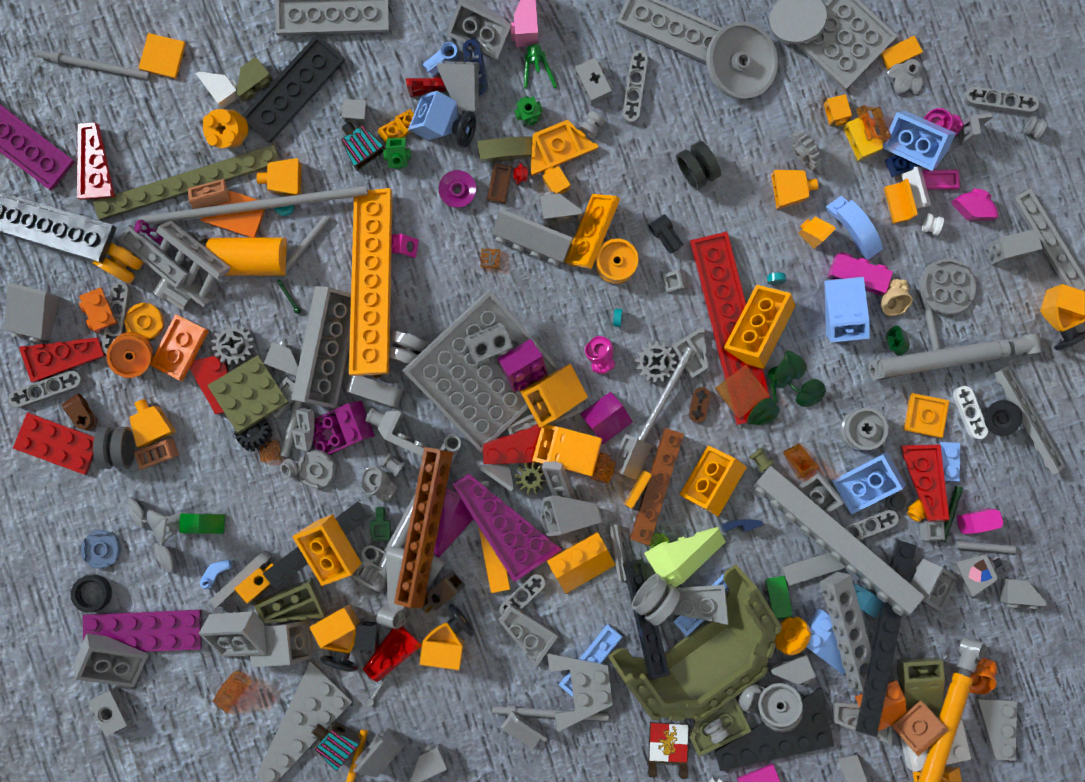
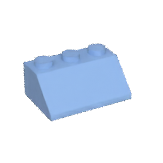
(918, 140)

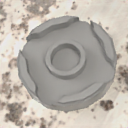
(316, 468)

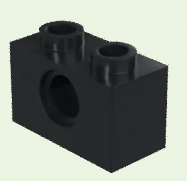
(367, 637)

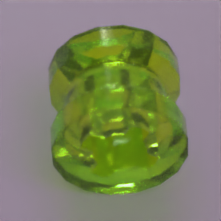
(656, 539)

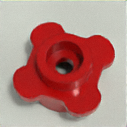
(520, 174)

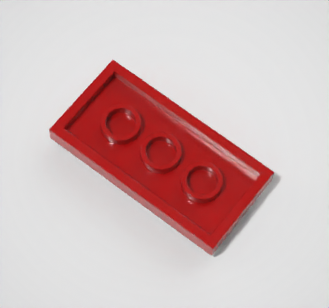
(55, 443)

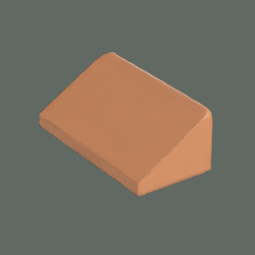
(208, 194)

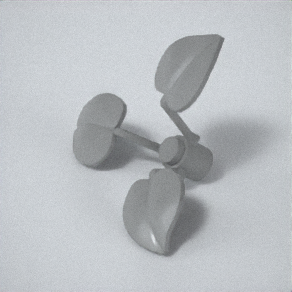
(159, 525)

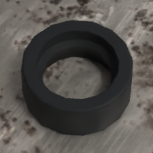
(76, 593)

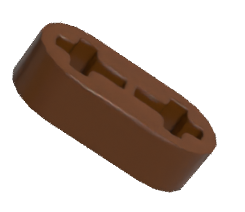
(703, 406)

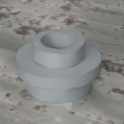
(289, 468)

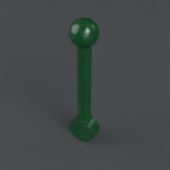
(297, 310)

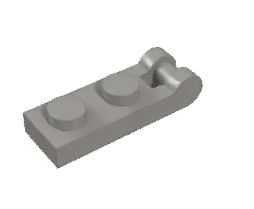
(557, 479)

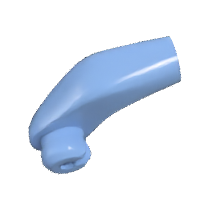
(212, 572)

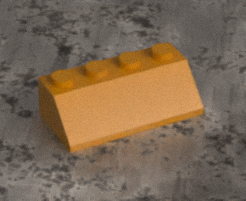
(760, 325)

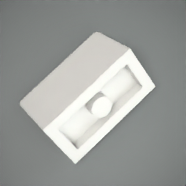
(918, 187)

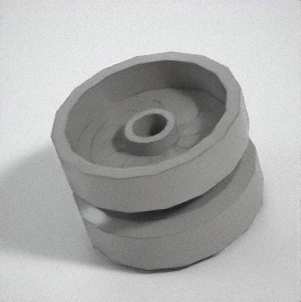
(408, 347)
(875, 429)
(656, 599)
(775, 697)

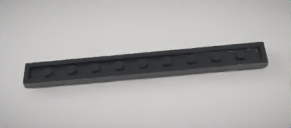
(883, 649)

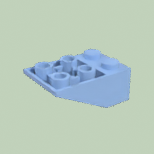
(846, 310)

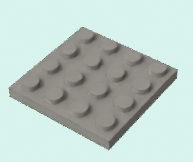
(849, 41)

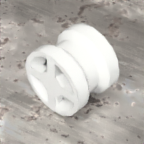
(932, 224)

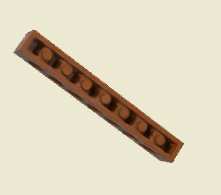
(423, 528)

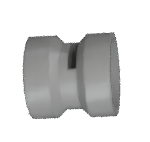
(592, 124)

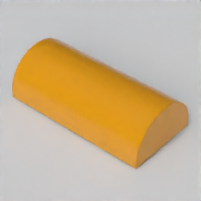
(251, 255)

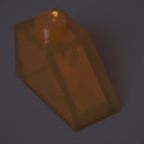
(231, 691)

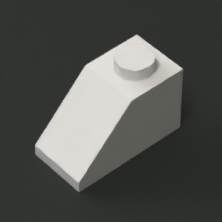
(219, 87)

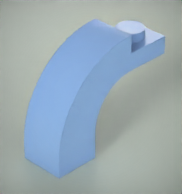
(858, 225)

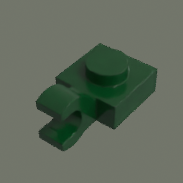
(380, 528)

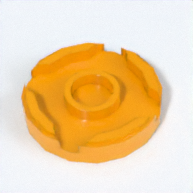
(145, 320)
(793, 636)

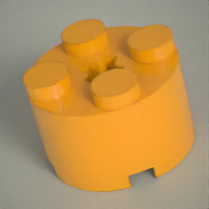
(225, 128)

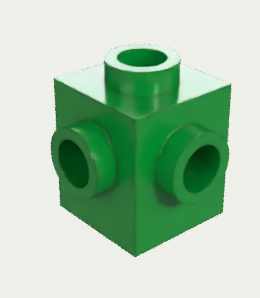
(528, 117)
(397, 153)

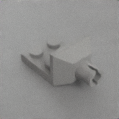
(388, 426)

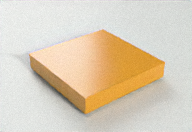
(162, 56)
(926, 415)
(637, 489)

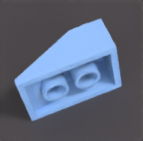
(869, 483)
(823, 640)

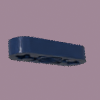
(478, 51)

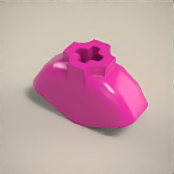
(976, 206)
(980, 521)

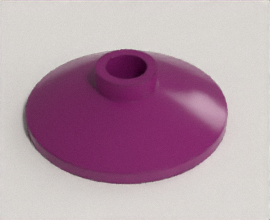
(453, 180)

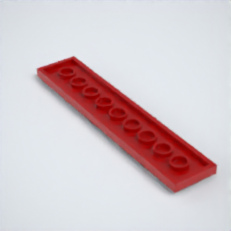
(722, 299)

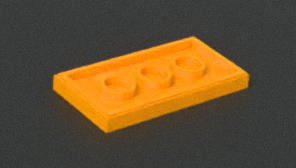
(592, 230)

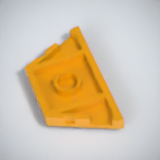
(557, 146)

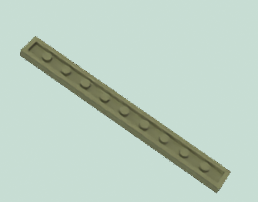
(179, 184)

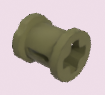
(761, 459)

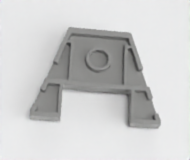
(589, 687)

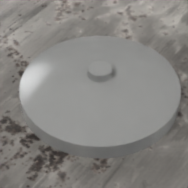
(742, 60)

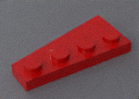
(57, 357)

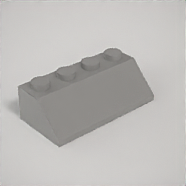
(531, 237)

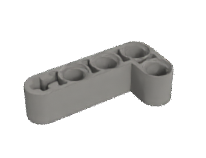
(393, 614)

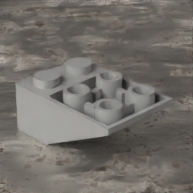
(379, 753)

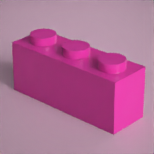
(875, 277)

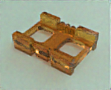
(870, 123)

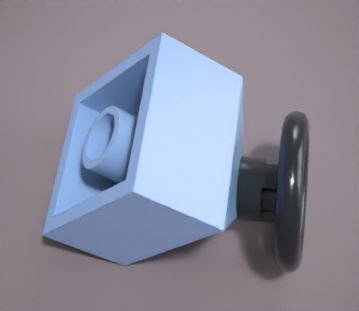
(438, 117)

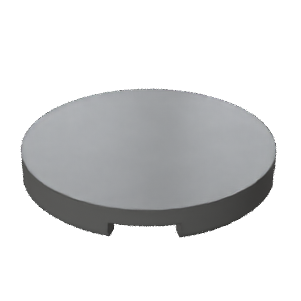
(797, 20)
(947, 286)

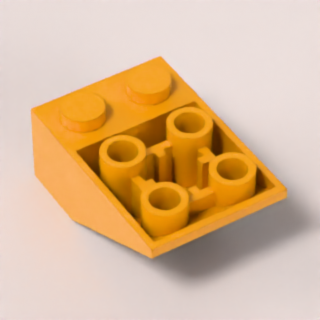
(554, 395)
(572, 448)

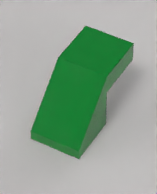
(202, 523)

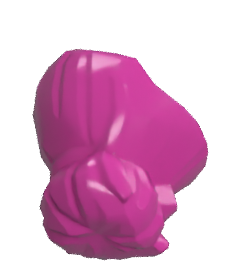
(945, 119)
(600, 353)

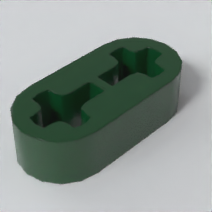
(897, 340)

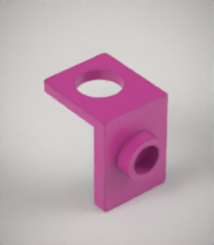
(399, 245)

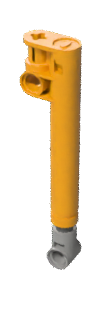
(952, 710)

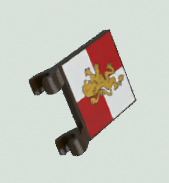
(668, 745)

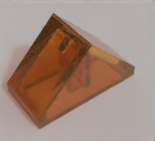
(800, 461)

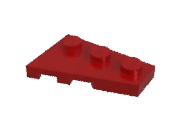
(205, 372)
(512, 448)
(392, 652)

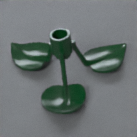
(790, 368)

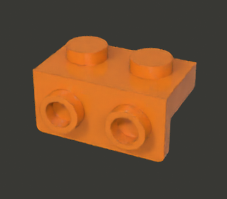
(97, 310)

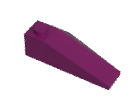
(452, 522)

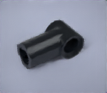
(663, 229)

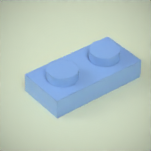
(951, 460)

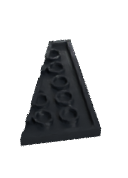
(765, 744)

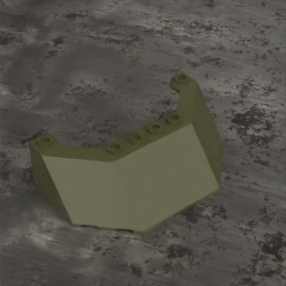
(711, 661)

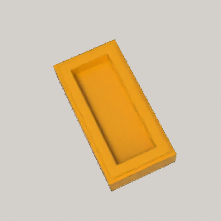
(901, 52)

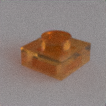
(271, 452)

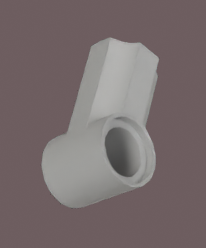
(175, 296)

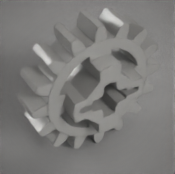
(805, 150)
(224, 346)
(649, 355)

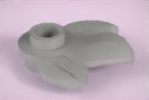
(905, 78)

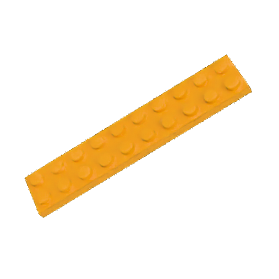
(371, 283)

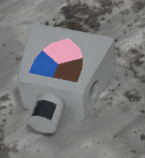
(976, 572)

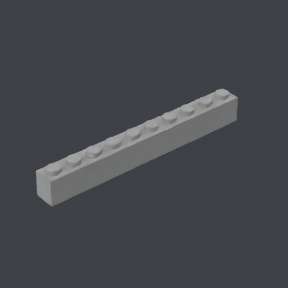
(838, 542)

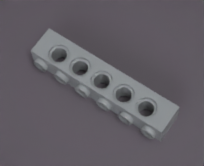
(848, 627)

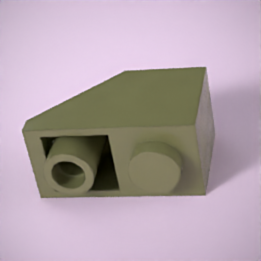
(252, 79)

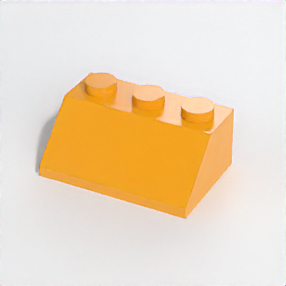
(713, 480)
(327, 550)
(581, 562)

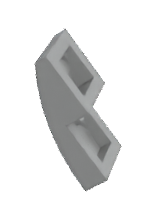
(304, 433)

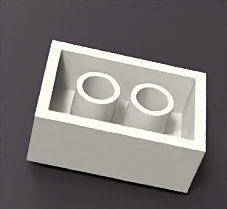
(958, 753)

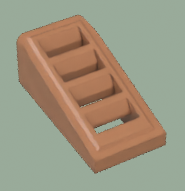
(168, 450)

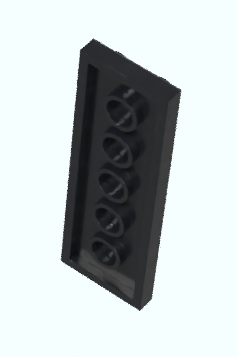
(293, 88)

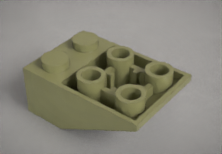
(923, 681)

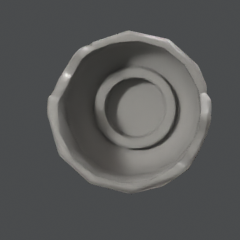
(750, 697)

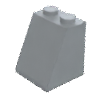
(30, 312)
(285, 644)

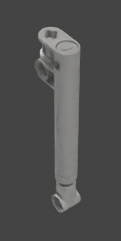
(954, 356)
(375, 570)

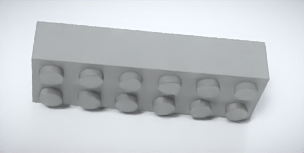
(324, 348)

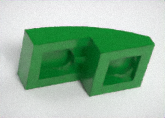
(779, 597)

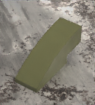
(505, 149)

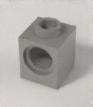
(354, 111)

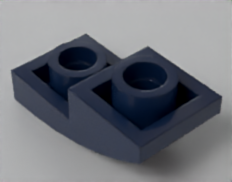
(899, 165)

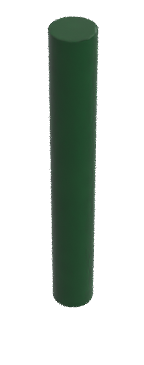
(952, 510)

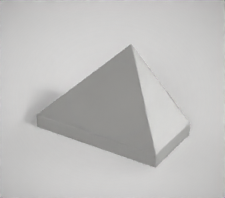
(500, 473)

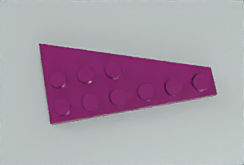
(511, 537)

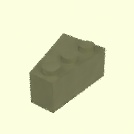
(293, 603)

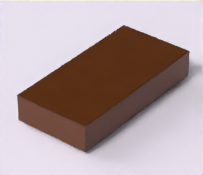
(499, 183)

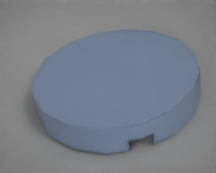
(101, 549)

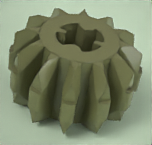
(526, 473)

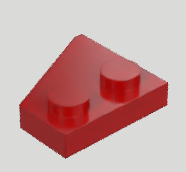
(423, 86)

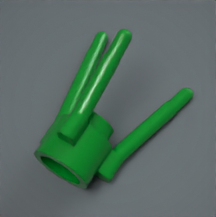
(534, 55)

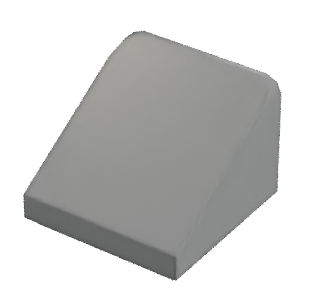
(675, 281)
(932, 530)

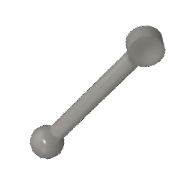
(370, 701)

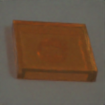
(741, 391)

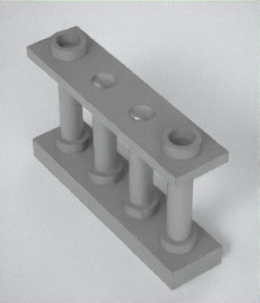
(201, 258)

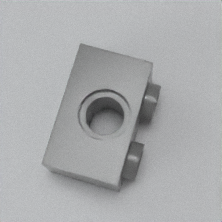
(114, 702)

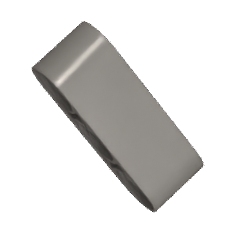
(374, 390)

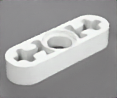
(978, 415)

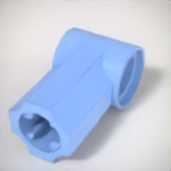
(431, 64)

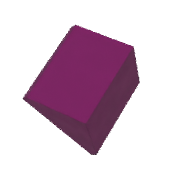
(606, 417)

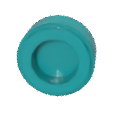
(285, 211)
(776, 278)
(617, 320)

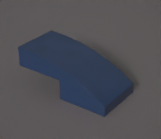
(746, 524)

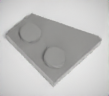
(698, 360)

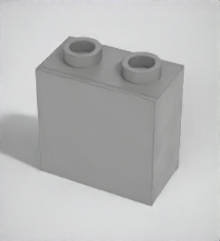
(1013, 246)

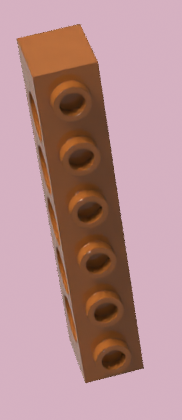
(657, 486)

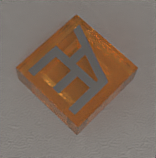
(490, 258)

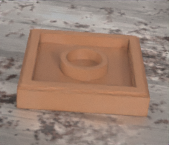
(919, 728)

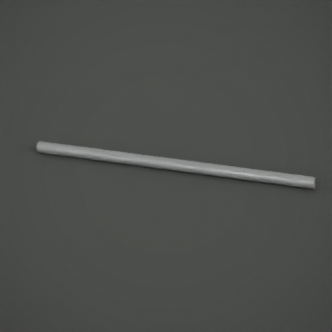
(256, 205)

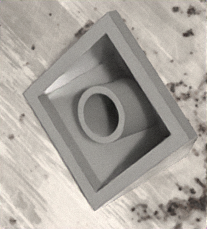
(820, 492)

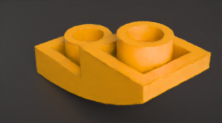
(398, 127)

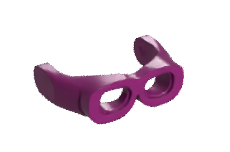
(138, 228)

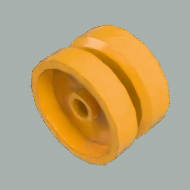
(118, 262)
(613, 272)

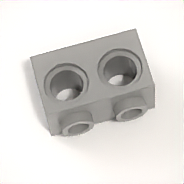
(487, 338)

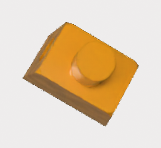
(282, 177)
(791, 187)
(149, 424)
(249, 589)

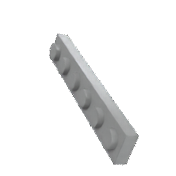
(1050, 240)
(1030, 420)

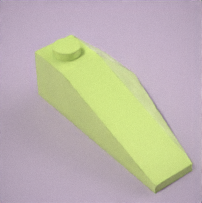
(683, 557)

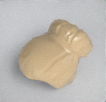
(896, 298)

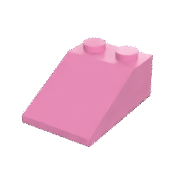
(525, 27)

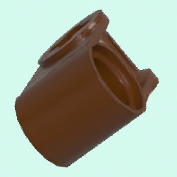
(78, 410)

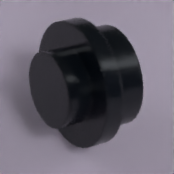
(896, 501)

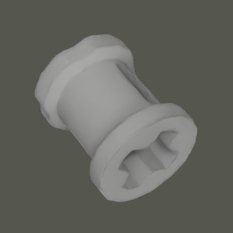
(393, 464)

